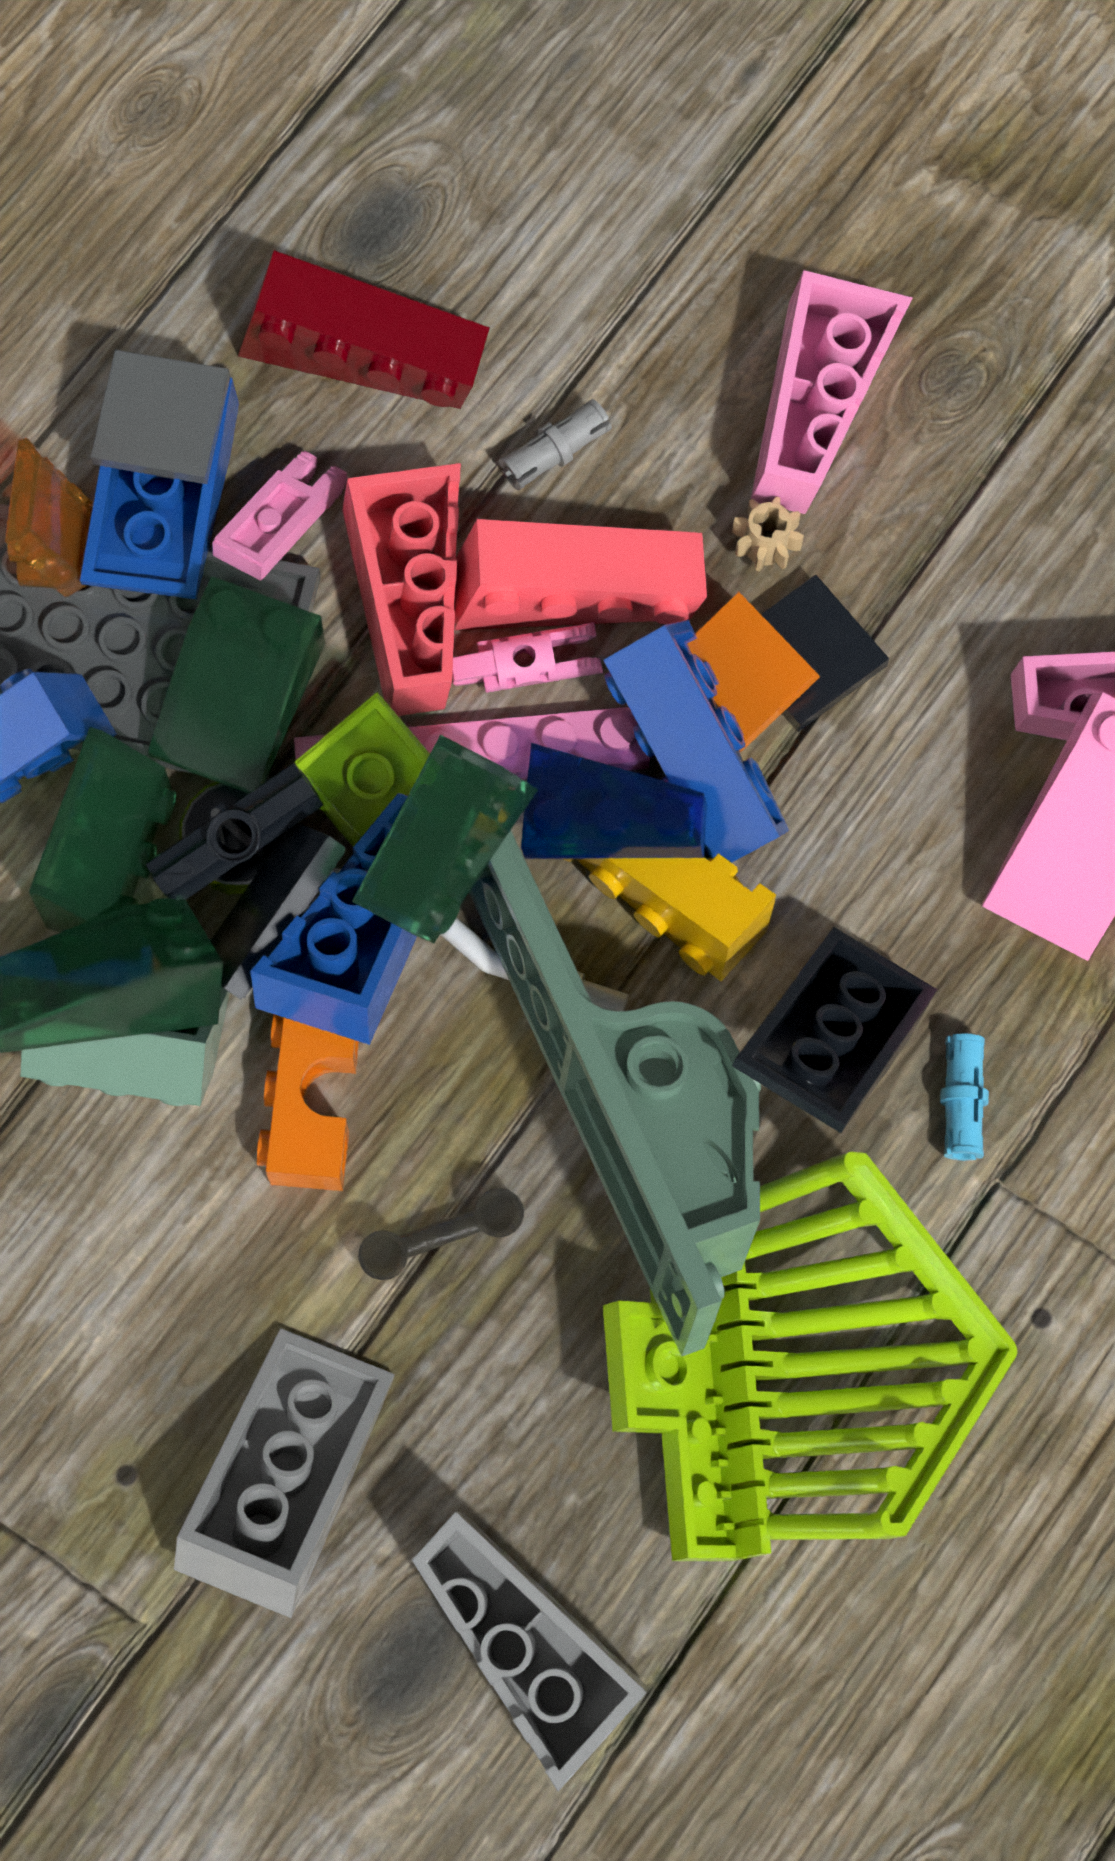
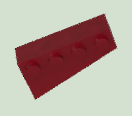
(361, 334)

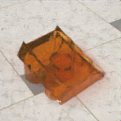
(46, 523)

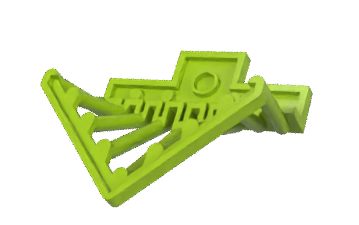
(710, 1398)

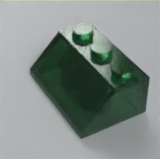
(101, 833)

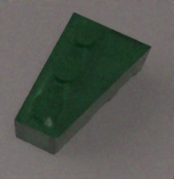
(442, 839)

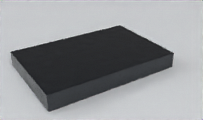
(272, 901)

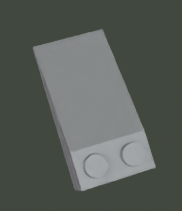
(282, 1473)

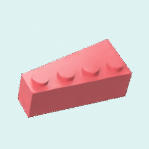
(406, 570)
(575, 575)

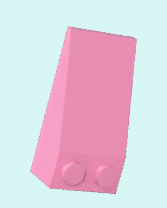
(1063, 860)

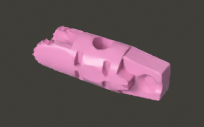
(498, 671)

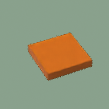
(753, 665)

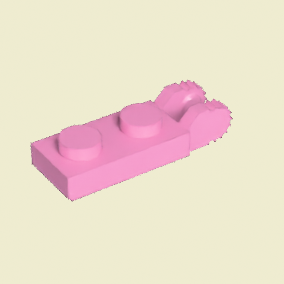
(277, 516)

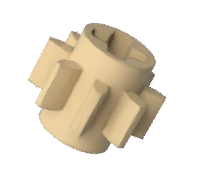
(773, 518)

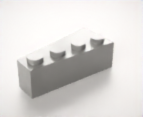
(534, 1653)

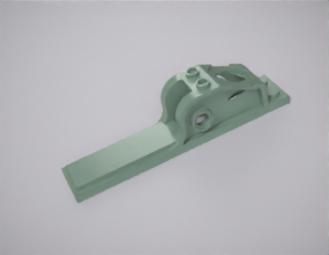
(649, 1100)

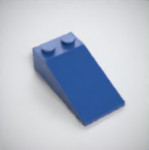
(156, 529)

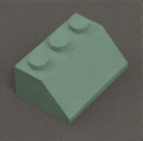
(157, 1065)

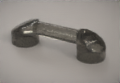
(494, 1213)

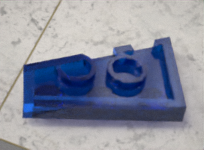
(607, 812)

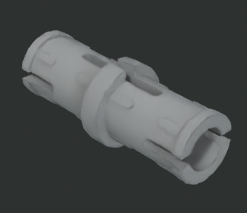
(555, 444)

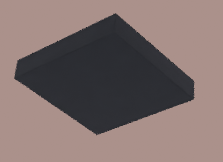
(829, 642)

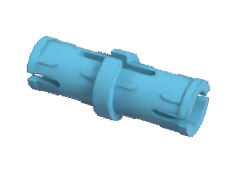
(964, 1097)

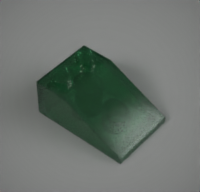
(236, 685)

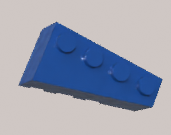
(40, 722)
(695, 739)
(337, 957)

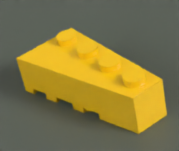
(692, 903)

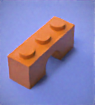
(303, 1145)

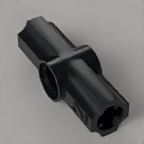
(204, 858)

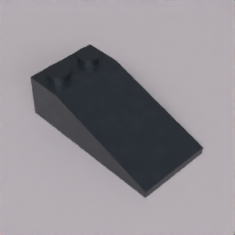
(836, 1030)

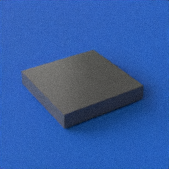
(160, 416)

